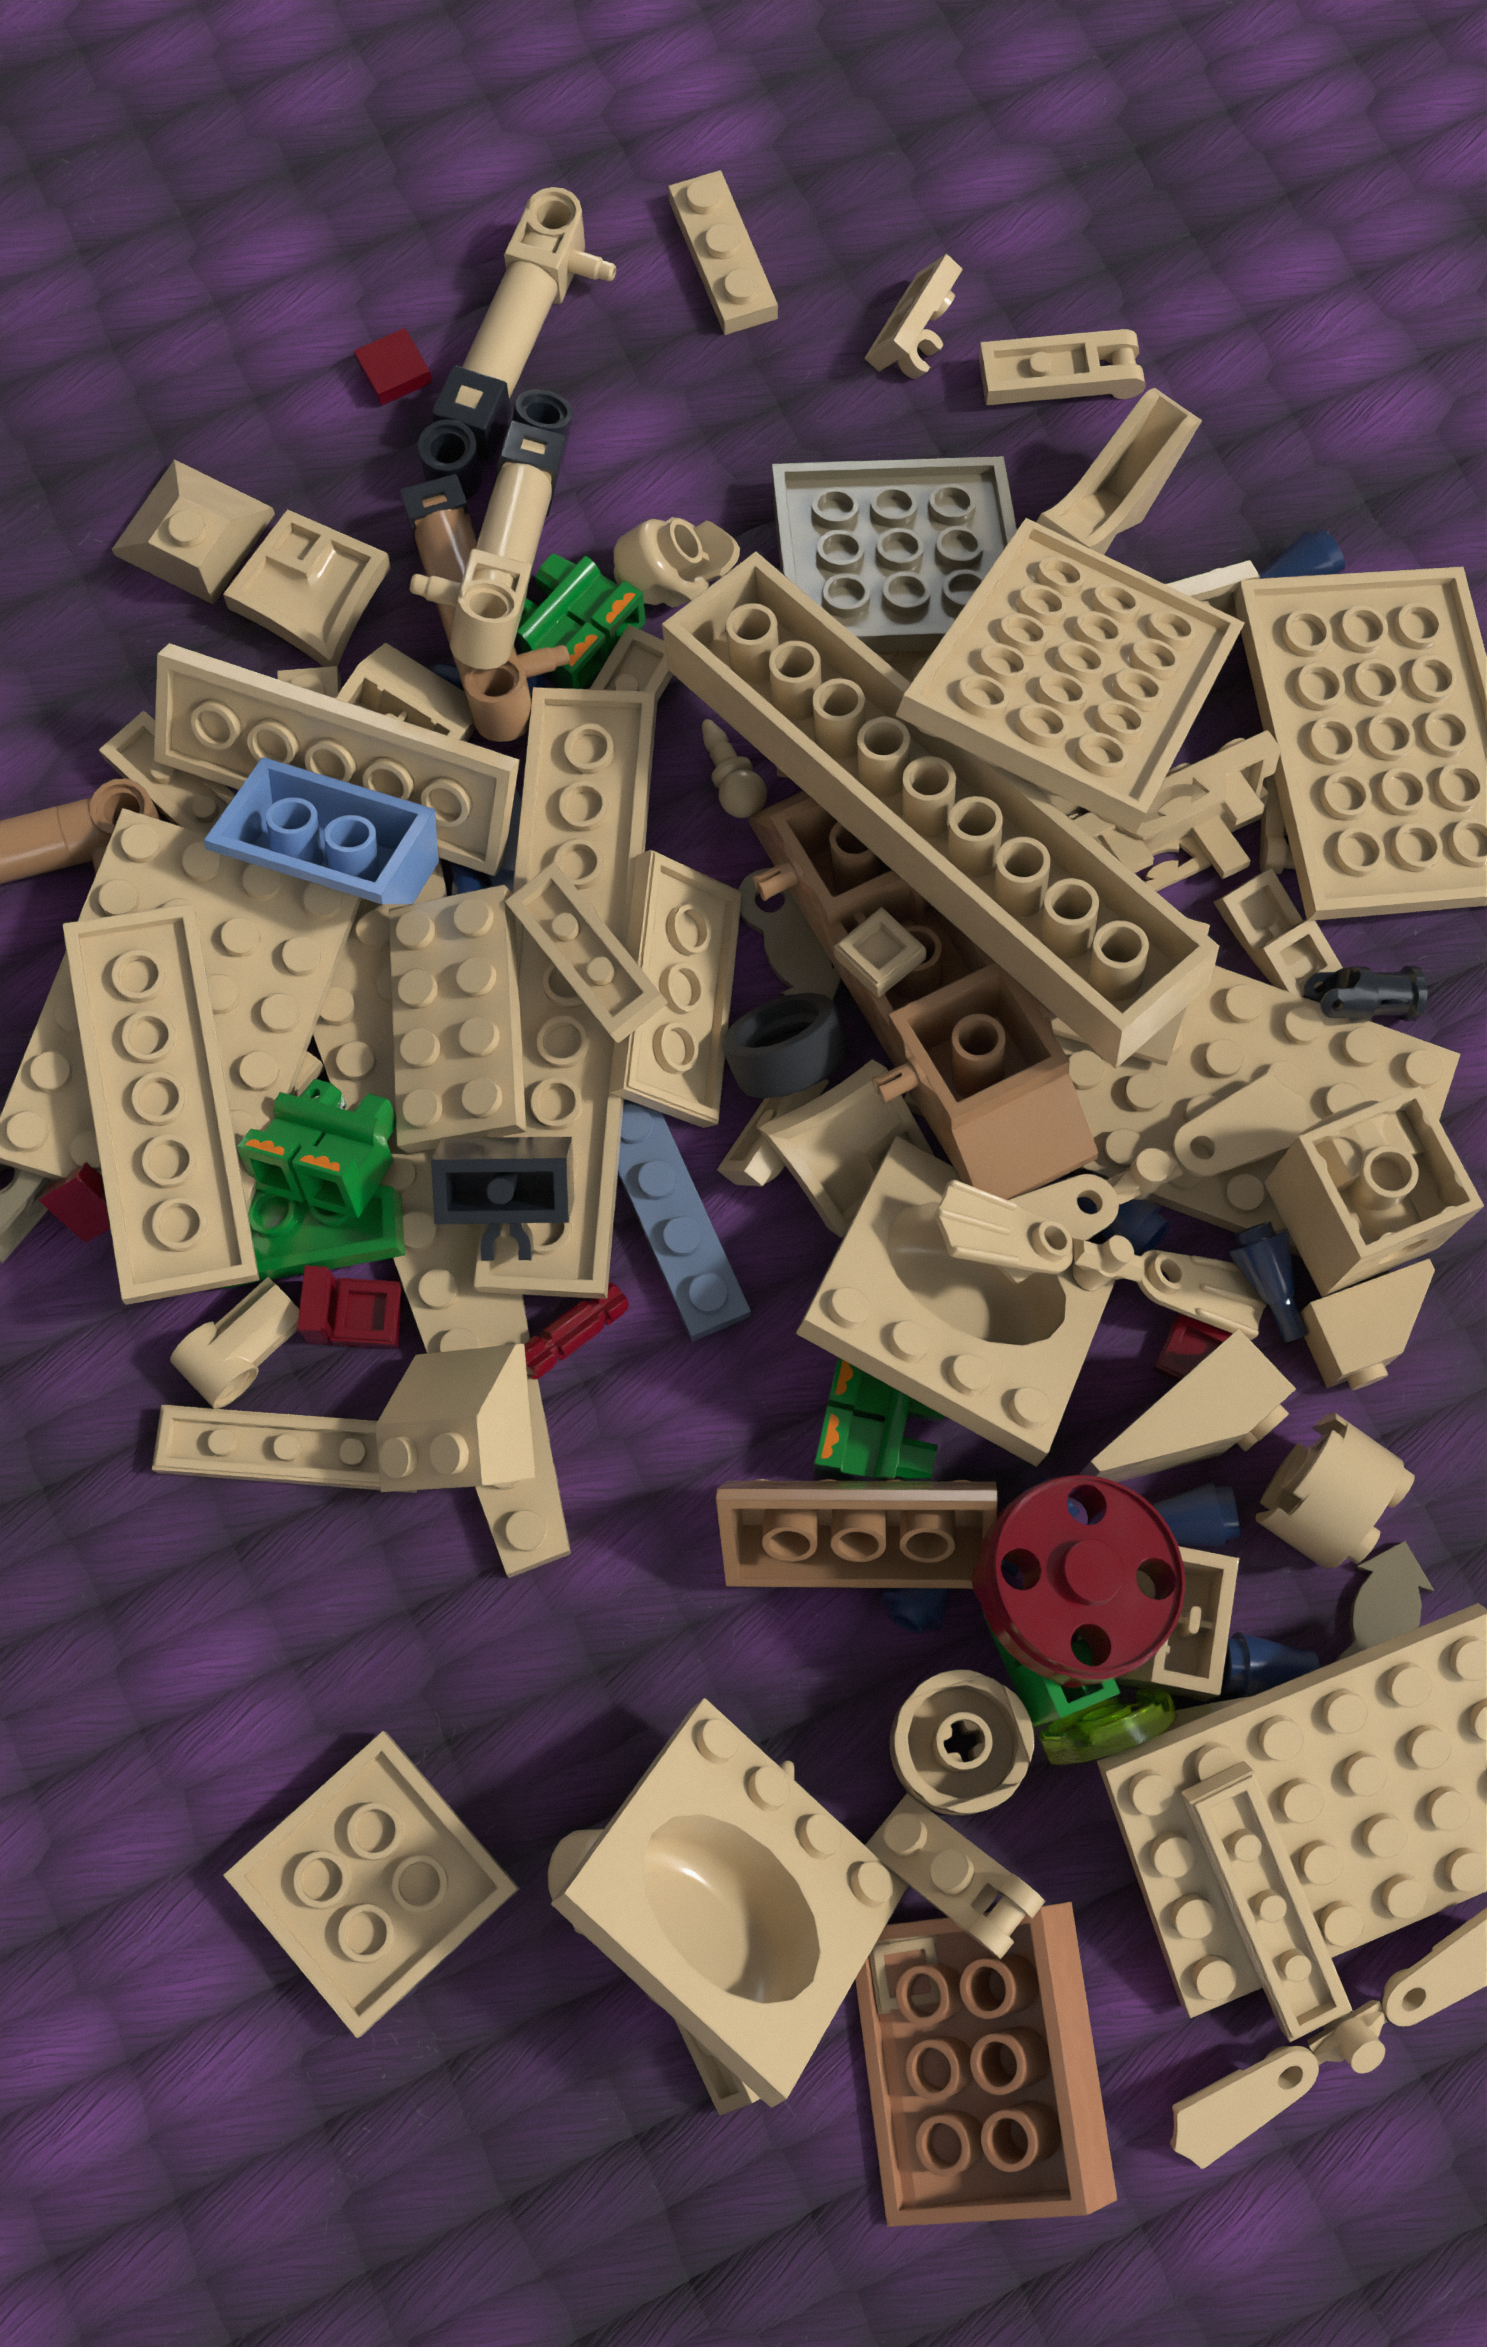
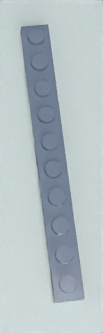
(664, 1197)

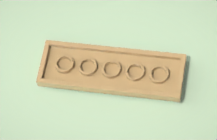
(226, 718)
(159, 1104)

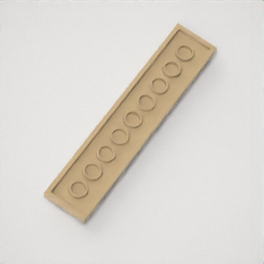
(589, 816)

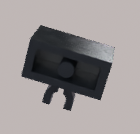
(503, 1184)

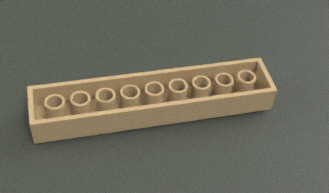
(954, 828)

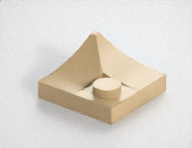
(308, 585)
(840, 1143)

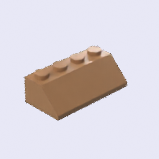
(853, 1532)

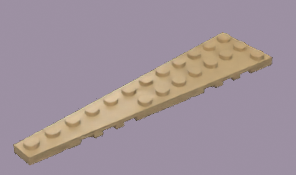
(439, 1259)

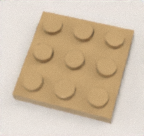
(371, 1883)

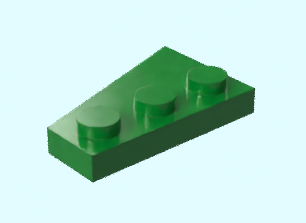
(299, 1235)

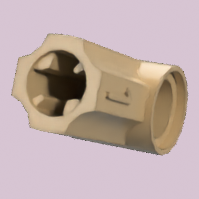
(225, 1355)

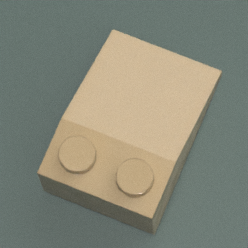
(1219, 1403)

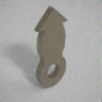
(789, 944)
(1387, 1599)

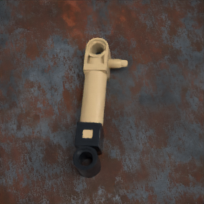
(476, 397)
(500, 567)

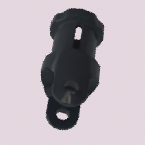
(1366, 994)

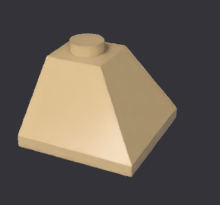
(193, 531)

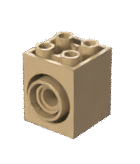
(1371, 1190)

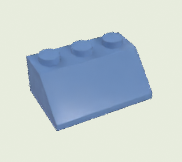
(329, 833)

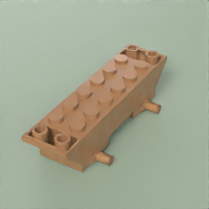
(954, 1027)

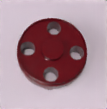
(1080, 1579)

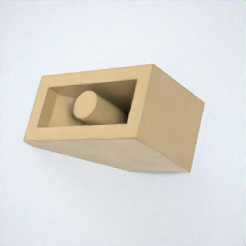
(1365, 1325)

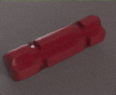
(572, 1331)

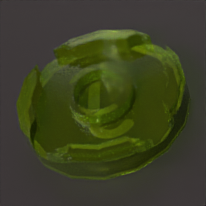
(1108, 1727)

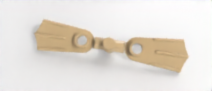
(1236, 1132)
(1003, 1234)
(1245, 2100)

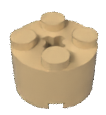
(1334, 1493)
(977, 1707)

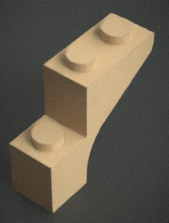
(1125, 474)

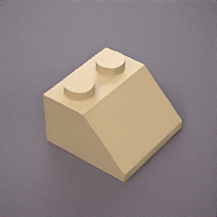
(458, 1422)

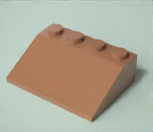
(996, 2087)

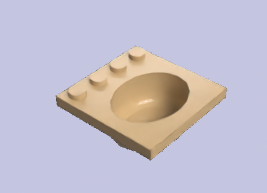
(949, 1325)
(733, 1901)

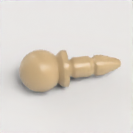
(739, 787)

